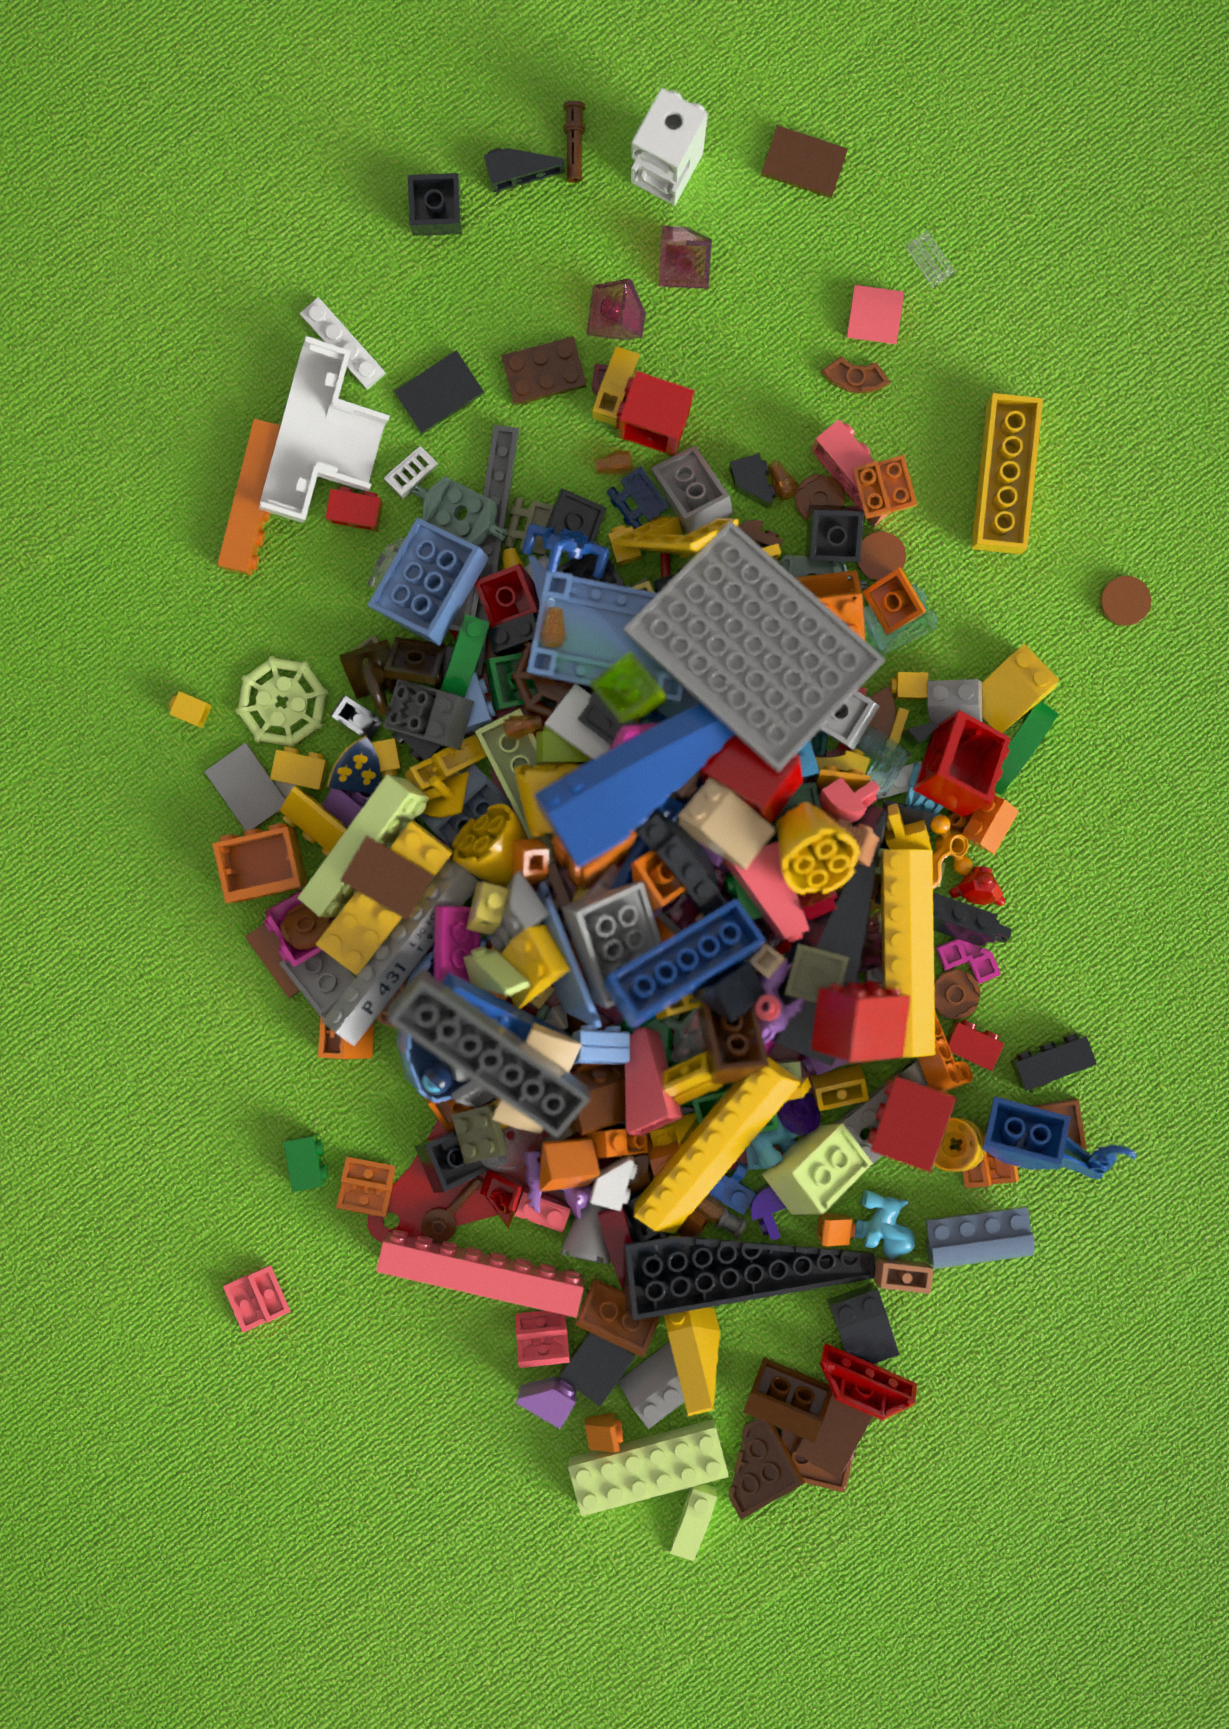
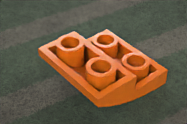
(885, 486)

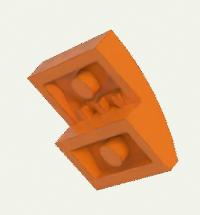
(989, 1172)
(366, 1187)

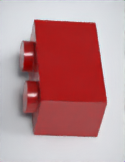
(354, 509)
(973, 1045)

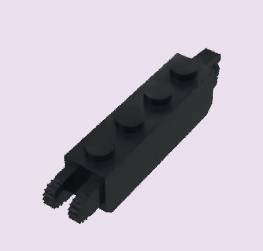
(964, 921)

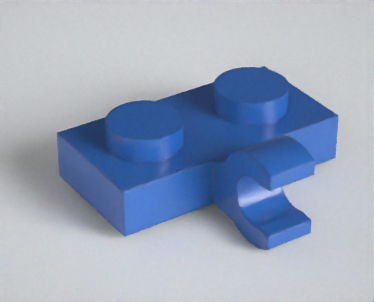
(732, 1191)

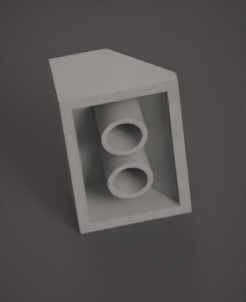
(520, 912)
(653, 1386)

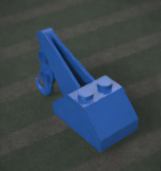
(1039, 1140)

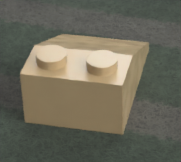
(725, 824)

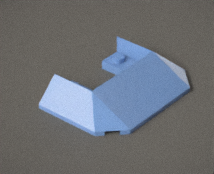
(572, 985)

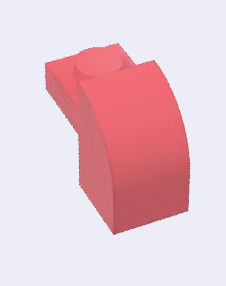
(844, 804)

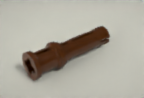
(574, 130)

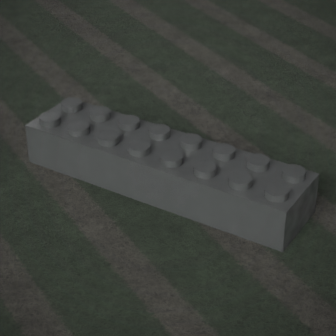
(488, 1053)

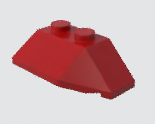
(865, 1384)

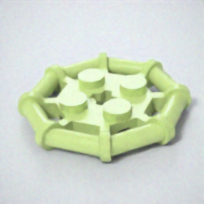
(267, 699)

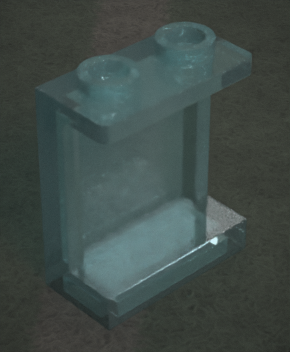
(906, 634)

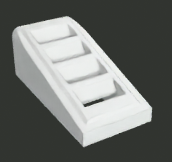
(398, 471)

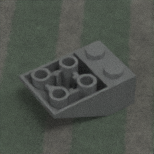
(429, 714)

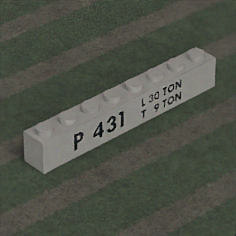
(398, 955)

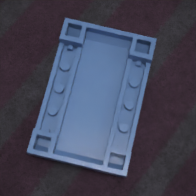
(594, 632)

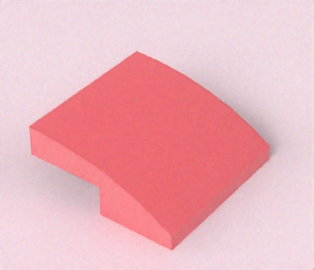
(875, 314)
(256, 1298)
(541, 1338)

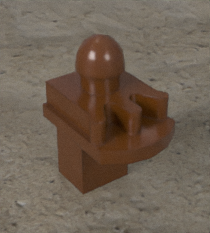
(693, 1225)

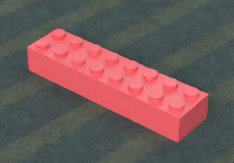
(481, 1273)

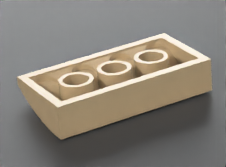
(555, 1047)

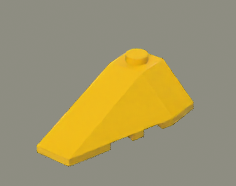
(695, 1346)

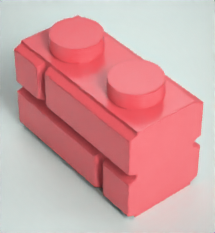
(552, 1213)

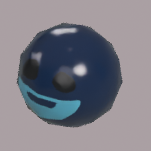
(435, 1078)

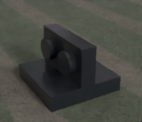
(602, 720)

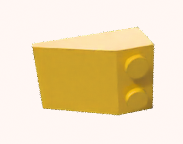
(1015, 689)
(537, 960)

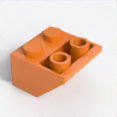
(986, 826)
(334, 1046)

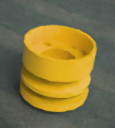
(971, 1154)

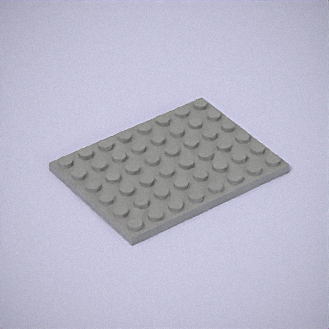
(754, 646)

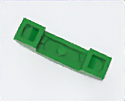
(1025, 742)

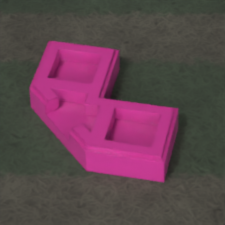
(979, 959)

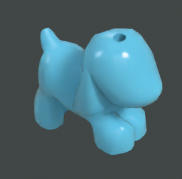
(764, 1143)
(896, 1238)

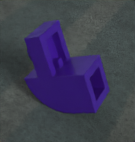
(763, 1205)

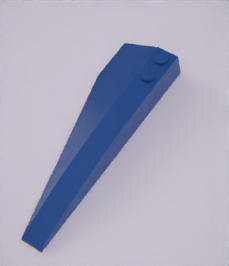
(619, 789)

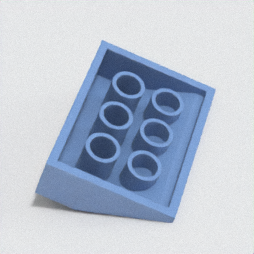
(428, 581)

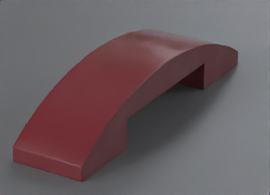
(616, 1234)

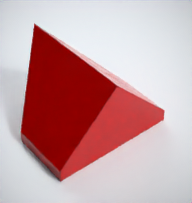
(502, 1194)

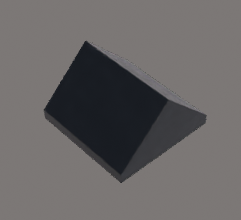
(732, 991)

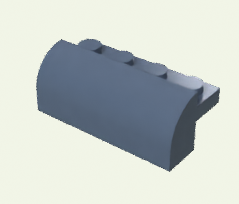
(979, 1237)

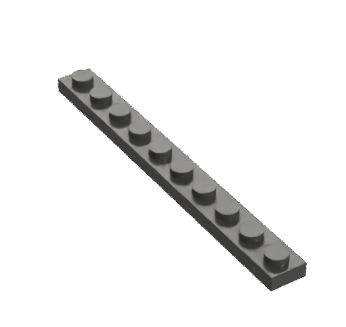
(498, 489)

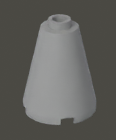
(586, 1237)

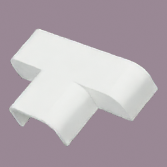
(320, 434)

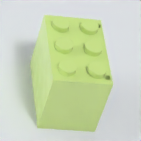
(817, 1169)

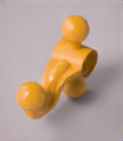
(962, 864)

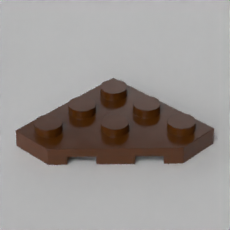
(762, 1469)

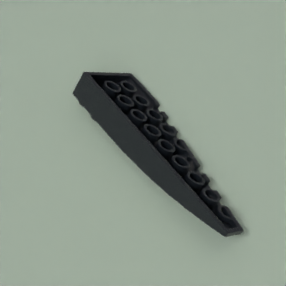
(839, 933)
(700, 1273)

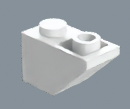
(611, 1185)

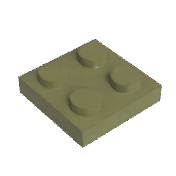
(813, 970)
(479, 1134)

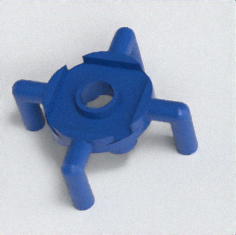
(573, 542)

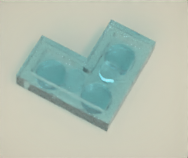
(888, 758)

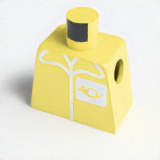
(487, 907)

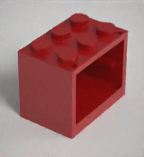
(654, 413)
(962, 764)
(752, 778)
(861, 1021)
(911, 1123)

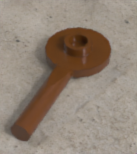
(441, 1222)

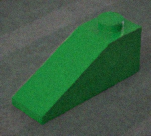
(464, 655)

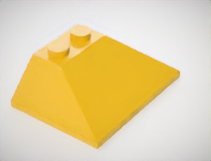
(665, 536)

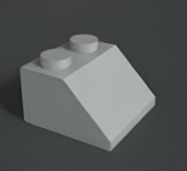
(949, 696)

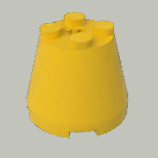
(533, 779)
(487, 845)
(814, 850)

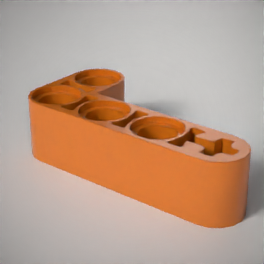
(941, 1069)

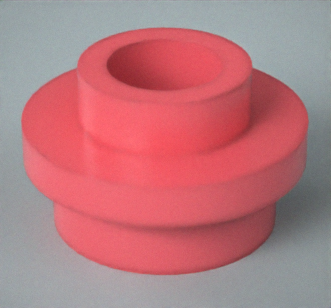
(773, 1011)

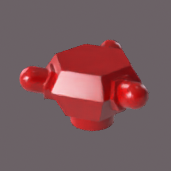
(979, 888)

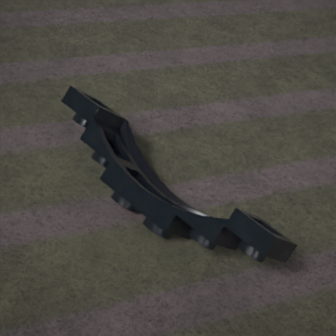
(684, 860)

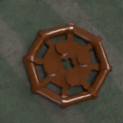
(546, 687)

